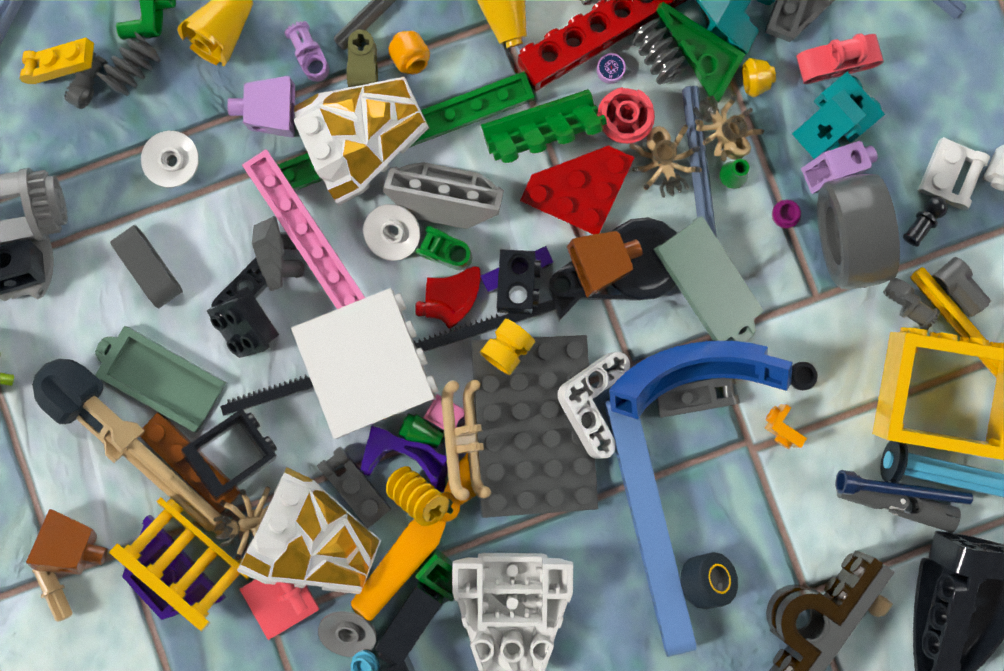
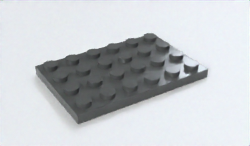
(529, 444)

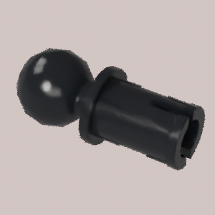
(934, 209)

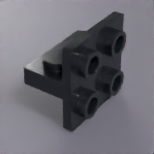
(243, 324)

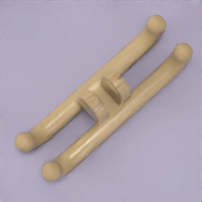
(462, 440)

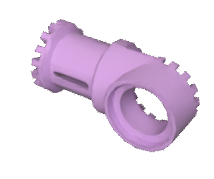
(307, 56)

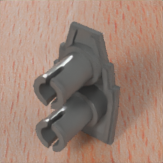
(269, 252)

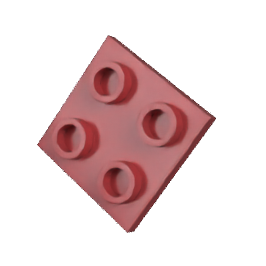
(278, 605)

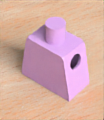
(267, 106)
(838, 163)

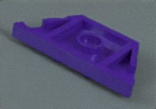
(172, 574)

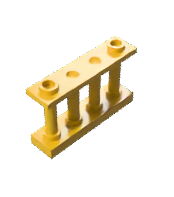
(153, 573)

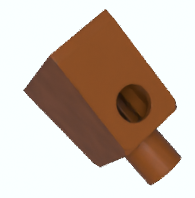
(602, 259)
(65, 546)

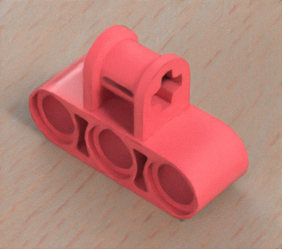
(838, 57)

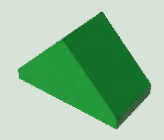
(437, 574)

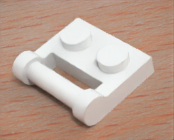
(944, 171)

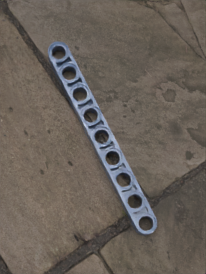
(651, 533)

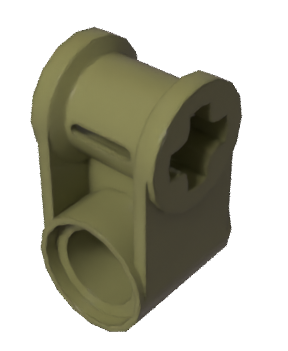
(361, 65)

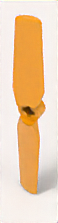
(407, 554)

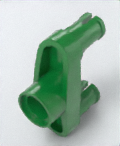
(150, 22)

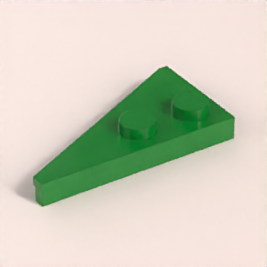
(707, 54)

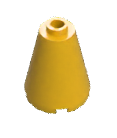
(506, 20)
(216, 29)

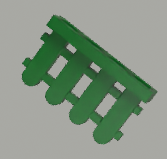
(542, 125)

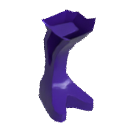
(383, 442)

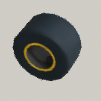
(709, 580)

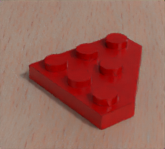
(580, 188)

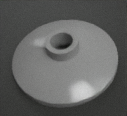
(346, 633)

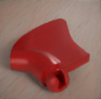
(450, 297)

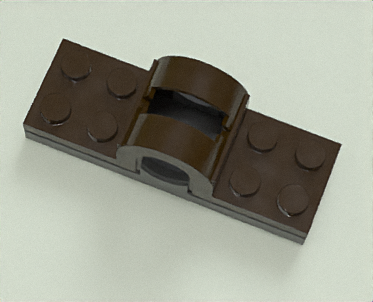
(831, 614)

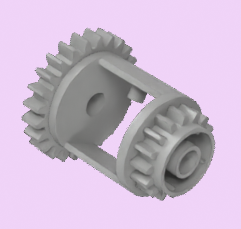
(41, 202)

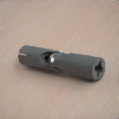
(923, 510)

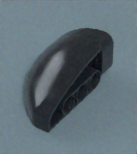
(958, 603)

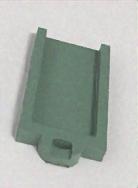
(710, 282)
(158, 377)

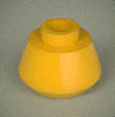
(757, 76)

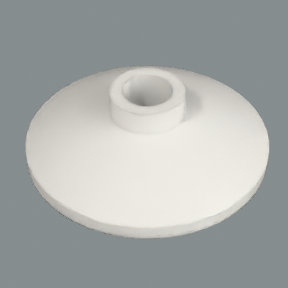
(160, 150)
(383, 241)

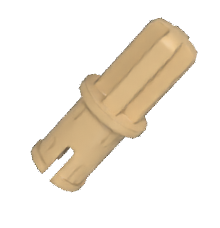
(53, 594)

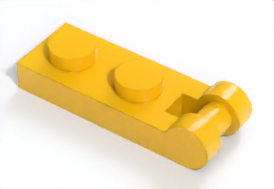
(57, 61)

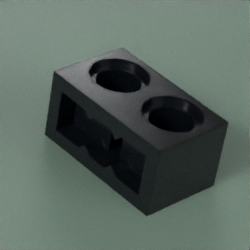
(510, 281)

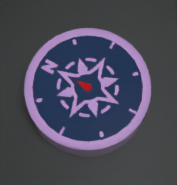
(610, 68)

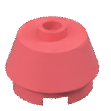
(627, 115)

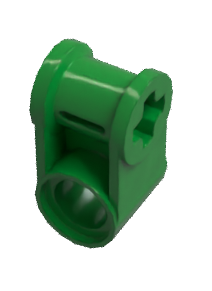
(439, 248)

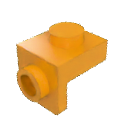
(784, 434)

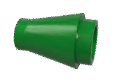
(731, 177)
(419, 430)

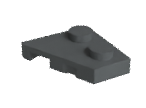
(793, 16)

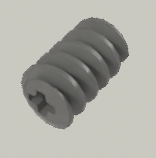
(658, 52)
(129, 65)

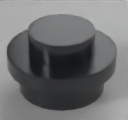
(803, 376)

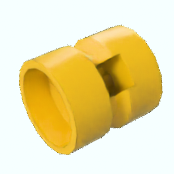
(507, 346)

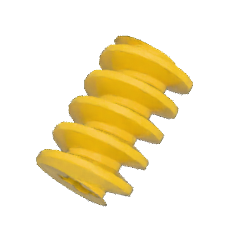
(416, 496)

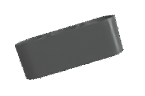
(146, 266)

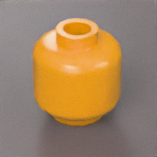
(409, 52)

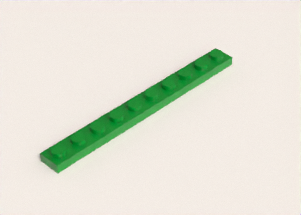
(440, 119)

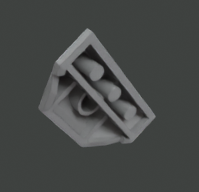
(443, 194)

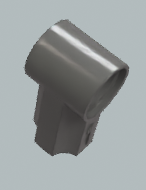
(957, 282)

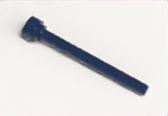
(849, 483)

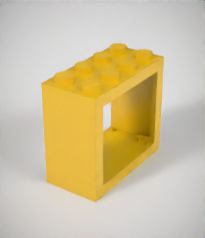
(896, 382)

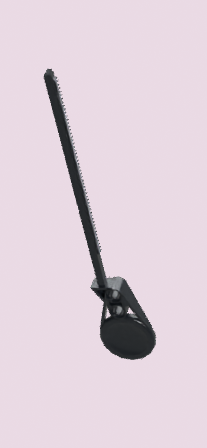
(645, 282)

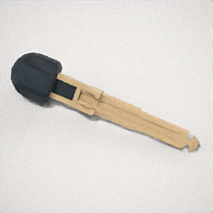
(72, 392)

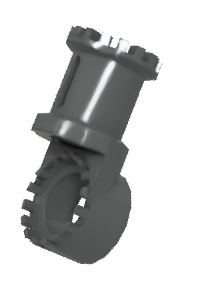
(81, 88)
(912, 306)

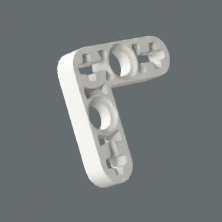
(583, 402)

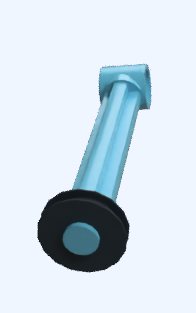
(898, 462)

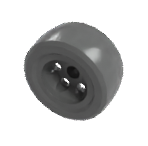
(858, 231)

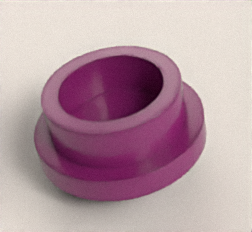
(786, 214)

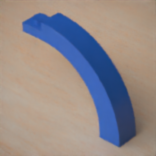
(695, 362)

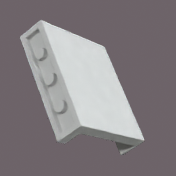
(364, 362)

